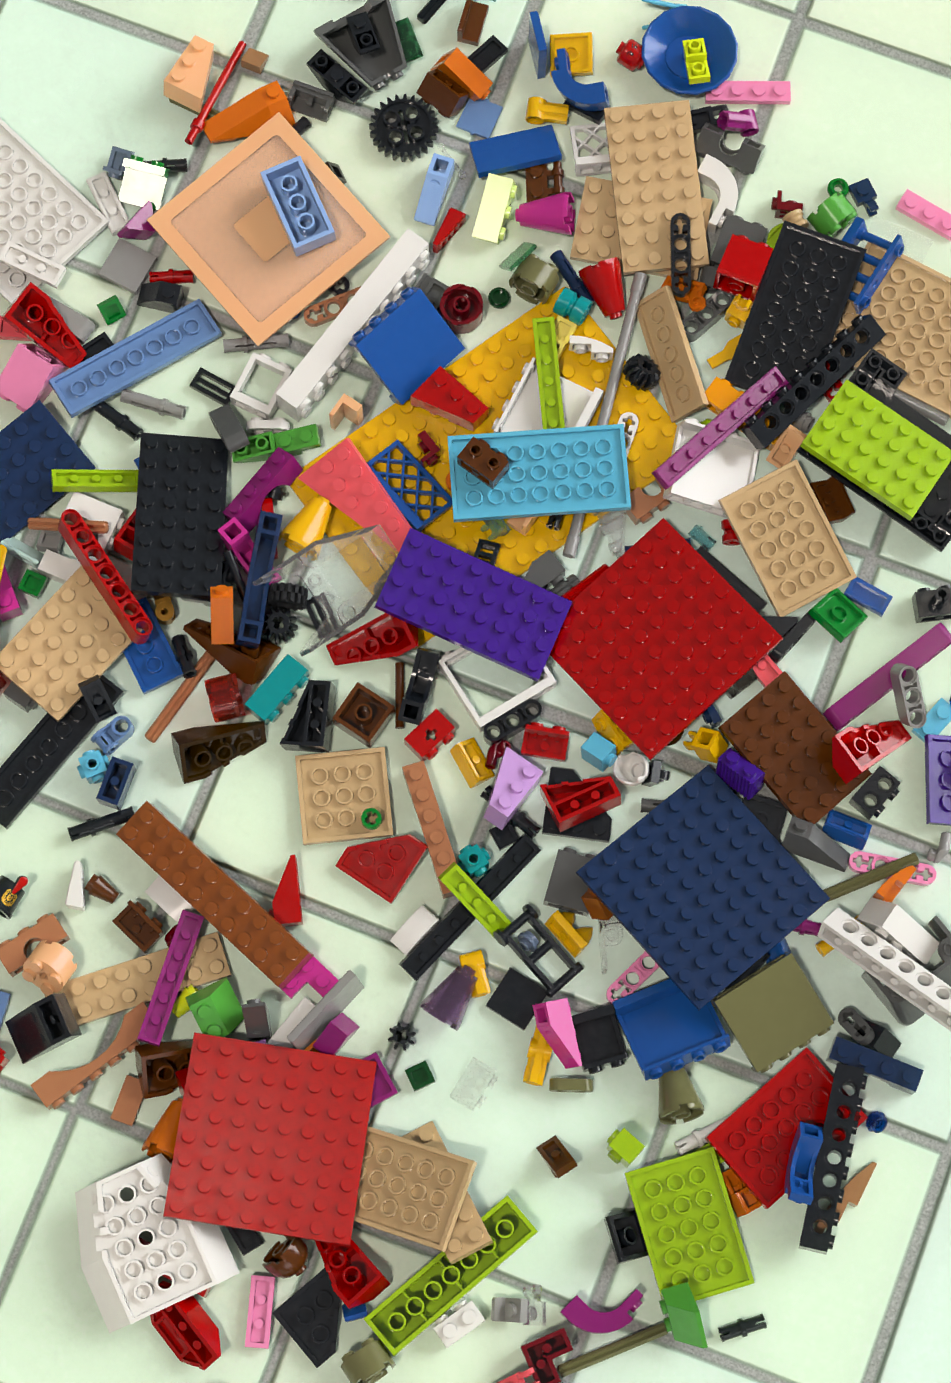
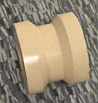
(796, 217)

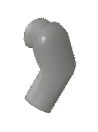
(943, 849)

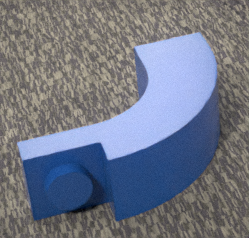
(582, 96)
(802, 1163)

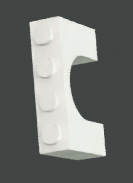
(62, 568)

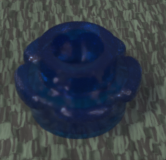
(876, 1122)

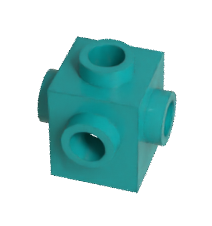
(473, 869)

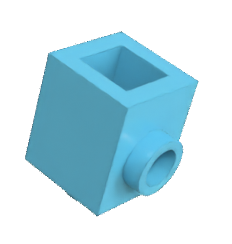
(599, 752)

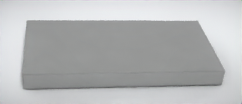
(326, 1010)

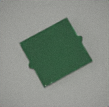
(517, 256)

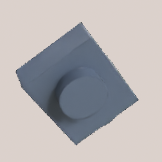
(115, 162)

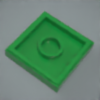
(838, 614)

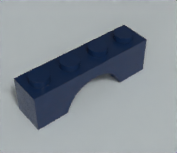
(892, 1071)

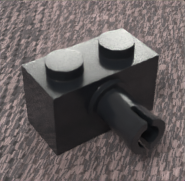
(932, 604)

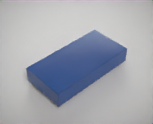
(868, 596)

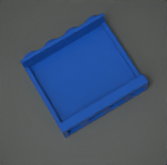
(406, 343)
(668, 1029)

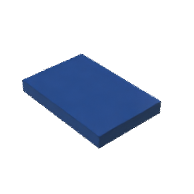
(537, 44)

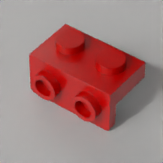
(545, 742)

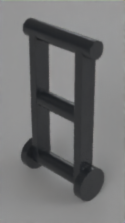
(530, 915)

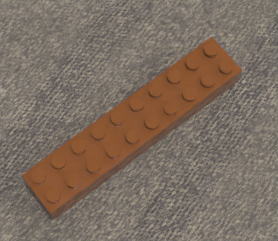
(215, 895)

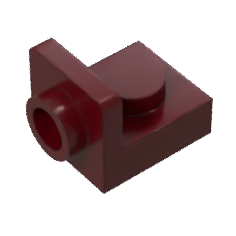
(782, 208)
(428, 446)

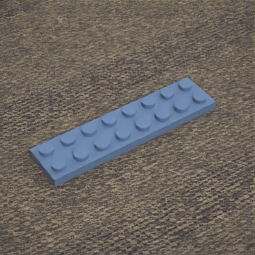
(135, 358)

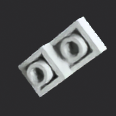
(599, 351)
(168, 898)
(414, 930)

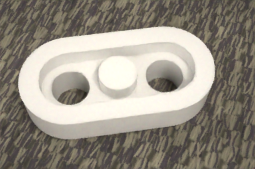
(258, 425)

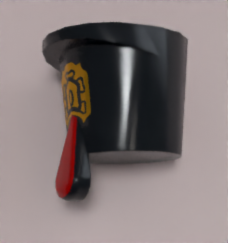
(11, 894)

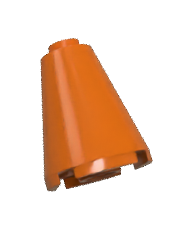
(164, 1134)

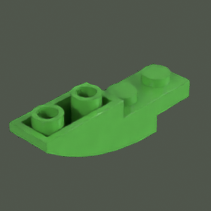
(264, 444)

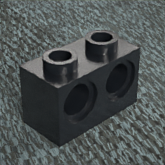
(871, 790)

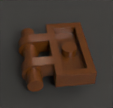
(537, 181)

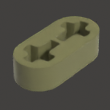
(571, 1085)

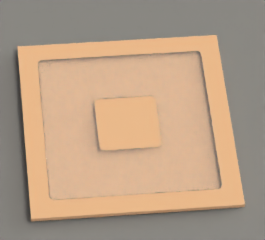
(238, 246)

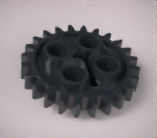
(384, 131)

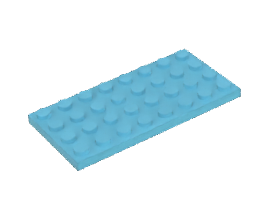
(547, 474)

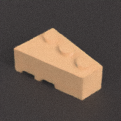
(190, 74)

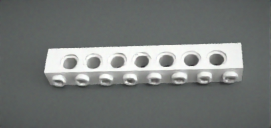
(888, 965)

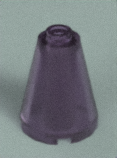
(451, 997)

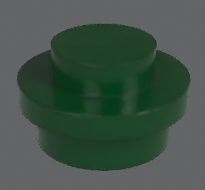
(499, 298)

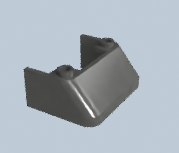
(900, 1008)

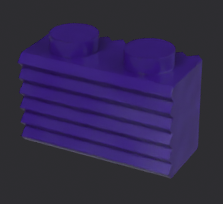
(740, 773)

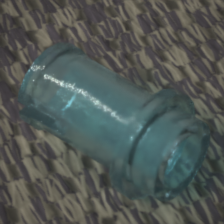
(701, 537)

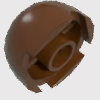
(287, 1258)

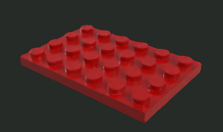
(761, 1131)

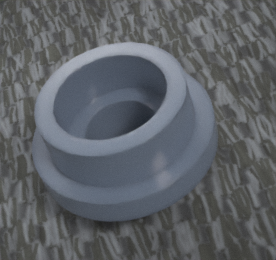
(528, 941)

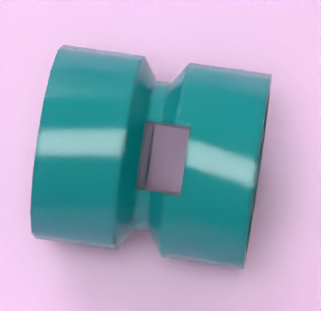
(570, 305)

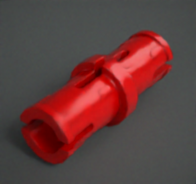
(172, 276)

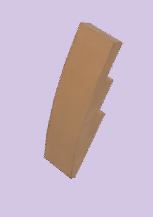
(852, 1193)

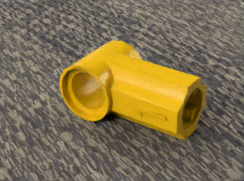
(542, 111)
(476, 962)

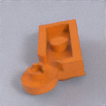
(694, 297)

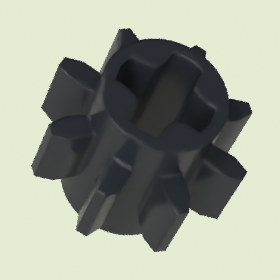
(400, 1030)

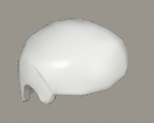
(631, 769)

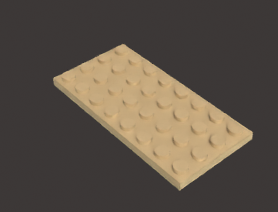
(652, 181)

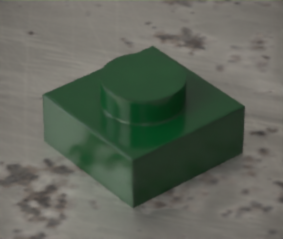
(420, 1076)

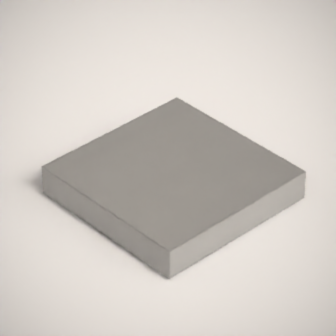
(127, 266)

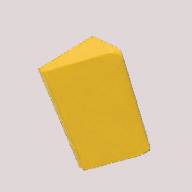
(471, 762)

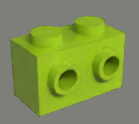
(623, 1147)

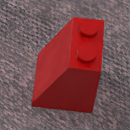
(742, 267)

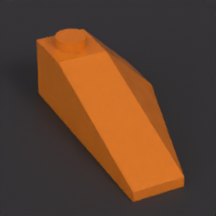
(248, 114)

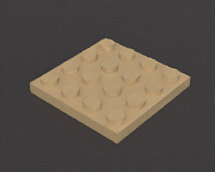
(336, 792)

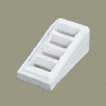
(76, 894)

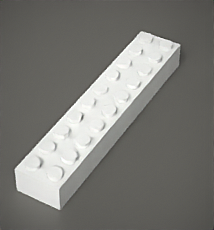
(332, 350)

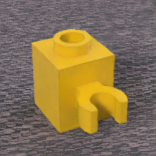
(738, 312)
(707, 744)

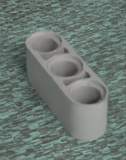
(77, 323)
(900, 688)

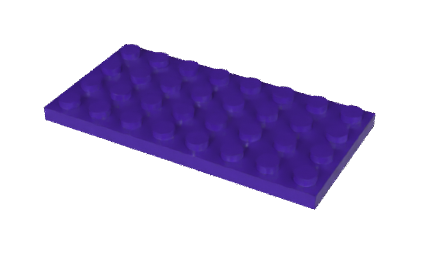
(473, 604)

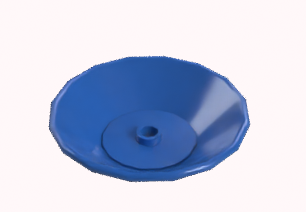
(664, 49)

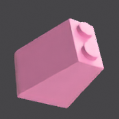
(28, 375)

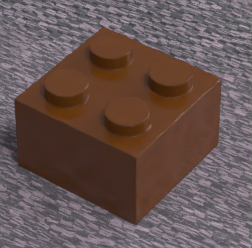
(363, 715)

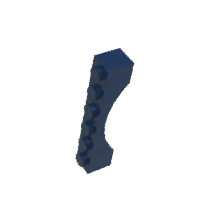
(261, 562)

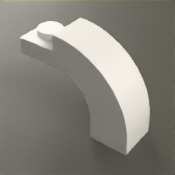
(722, 182)

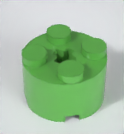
(832, 215)

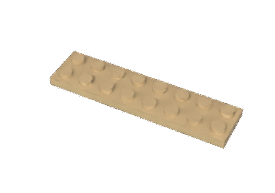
(135, 980)

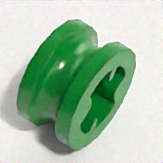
(364, 817)

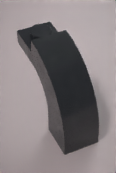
(420, 686)

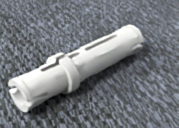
(696, 1139)

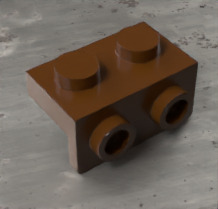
(833, 500)
(139, 926)

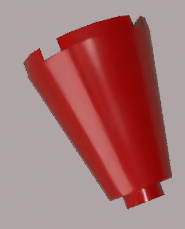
(605, 286)

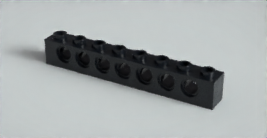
(869, 333)
(843, 1076)

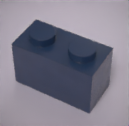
(116, 783)

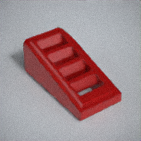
(452, 223)

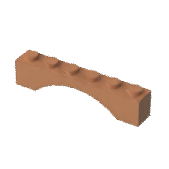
(430, 820)
(57, 1085)

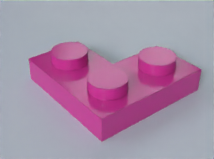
(315, 975)

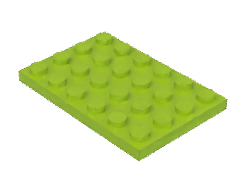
(877, 449)
(689, 1225)

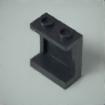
(599, 1039)

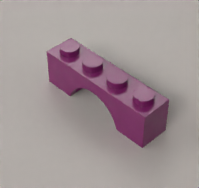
(278, 470)

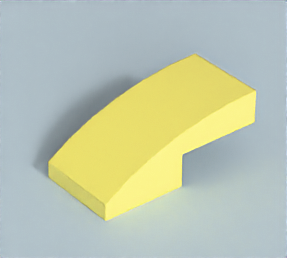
(563, 330)

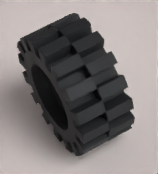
(287, 596)

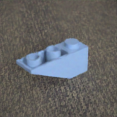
(434, 189)

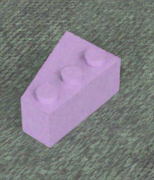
(511, 787)

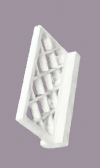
(596, 162)

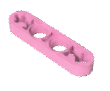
(865, 858)
(637, 968)

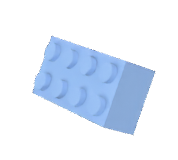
(298, 206)

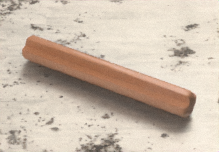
(51, 524)

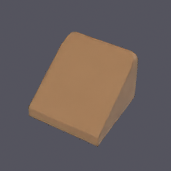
(254, 60)

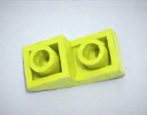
(696, 61)

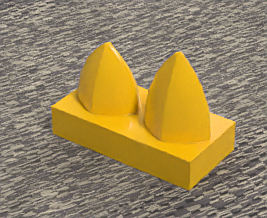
(572, 939)

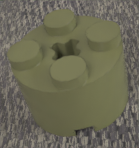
(534, 279)
(367, 1363)

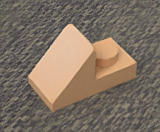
(786, 447)

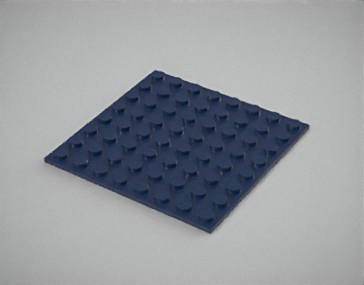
(703, 887)

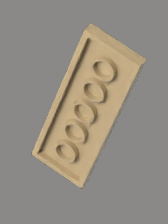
(672, 353)
(469, 1230)

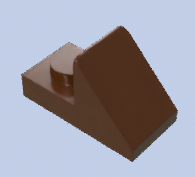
(556, 1157)

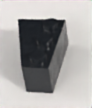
(312, 720)

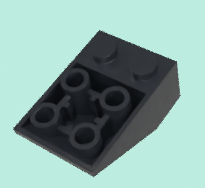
(43, 1027)

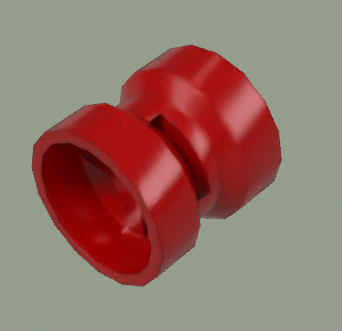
(729, 537)

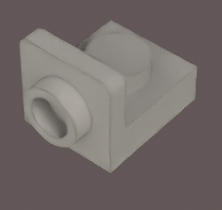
(509, 1309)

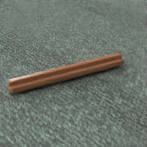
(179, 698)

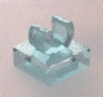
(497, 526)

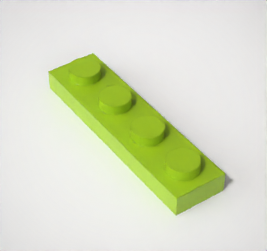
(94, 480)
(473, 899)

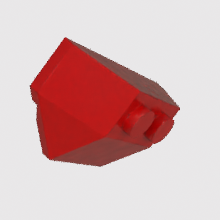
(188, 1331)

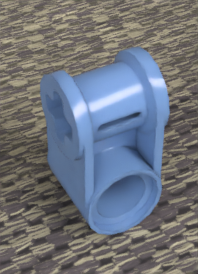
(112, 736)

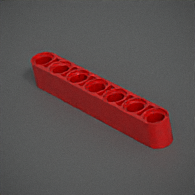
(105, 566)

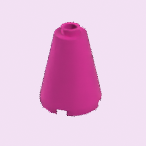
(549, 214)

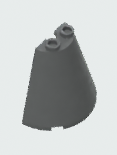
(374, 66)

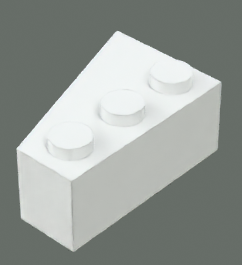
(898, 929)

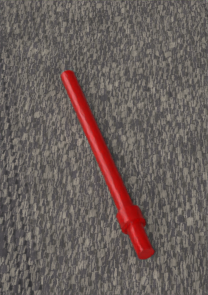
(198, 123)

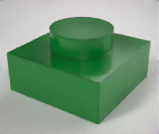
(111, 310)
(32, 583)

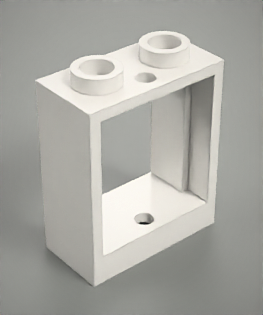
(250, 404)

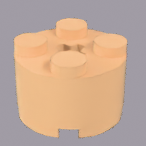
(49, 967)

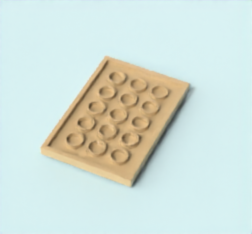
(597, 228)
(787, 538)
(64, 646)
(411, 1189)

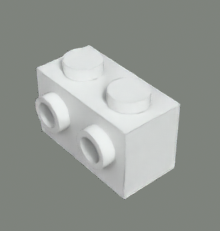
(459, 1324)

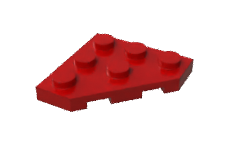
(383, 863)

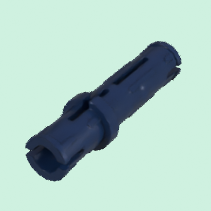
(570, 275)

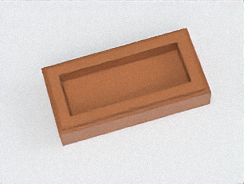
(128, 1102)

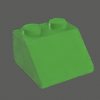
(216, 1008)
(682, 1315)

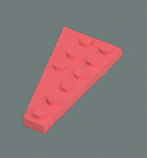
(356, 491)

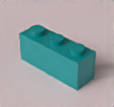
(277, 690)

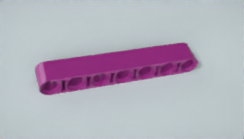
(880, 683)

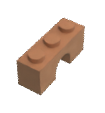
(644, 505)
(14, 952)

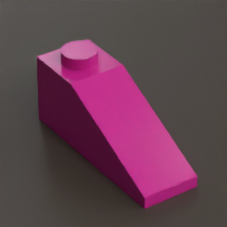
(9, 603)

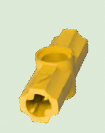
(538, 1057)

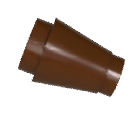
(101, 889)

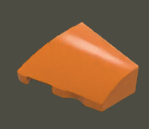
(894, 884)
(740, 1197)

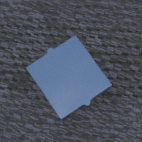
(479, 117)

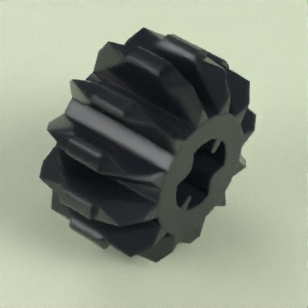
(641, 372)
(276, 617)

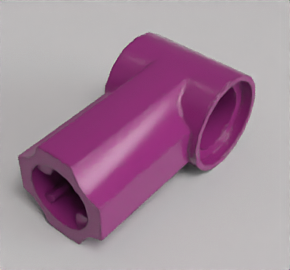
(742, 122)

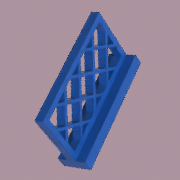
(405, 508)

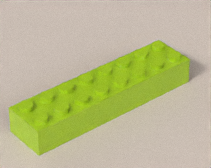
(442, 1285)

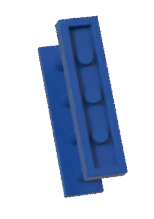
(857, 233)

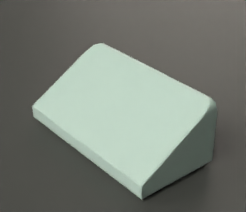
(22, 551)

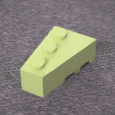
(494, 208)

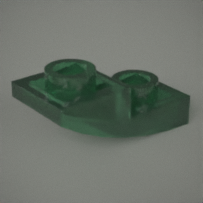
(408, 40)

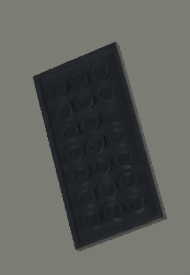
(795, 305)
(179, 516)

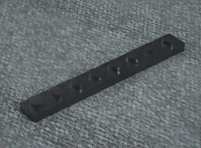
(459, 918)

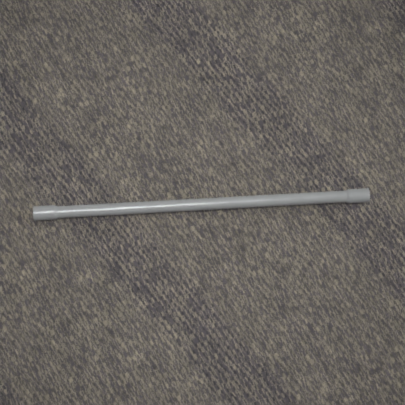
(636, 290)

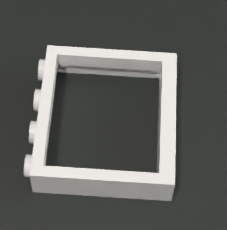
(534, 692)

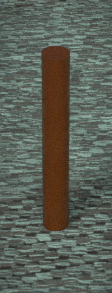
(399, 692)

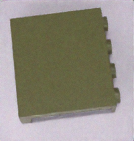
(773, 1012)

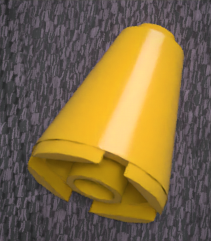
(307, 525)

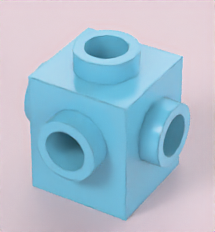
(97, 773)

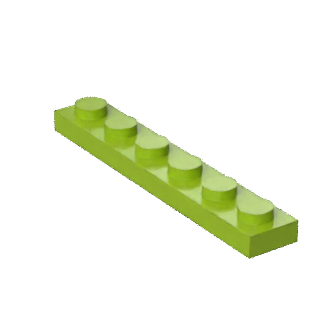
(548, 373)

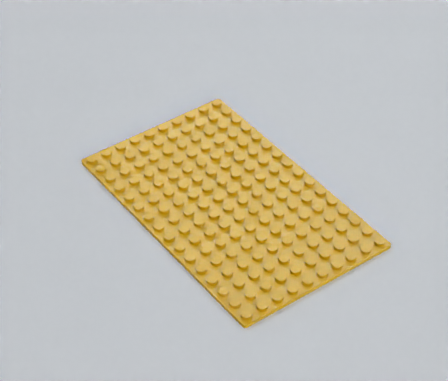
(490, 375)

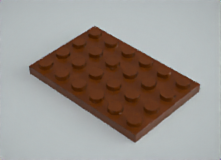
(793, 747)

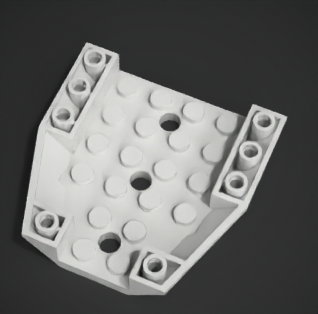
(126, 1272)

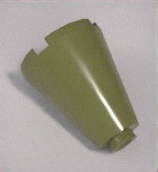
(678, 1098)

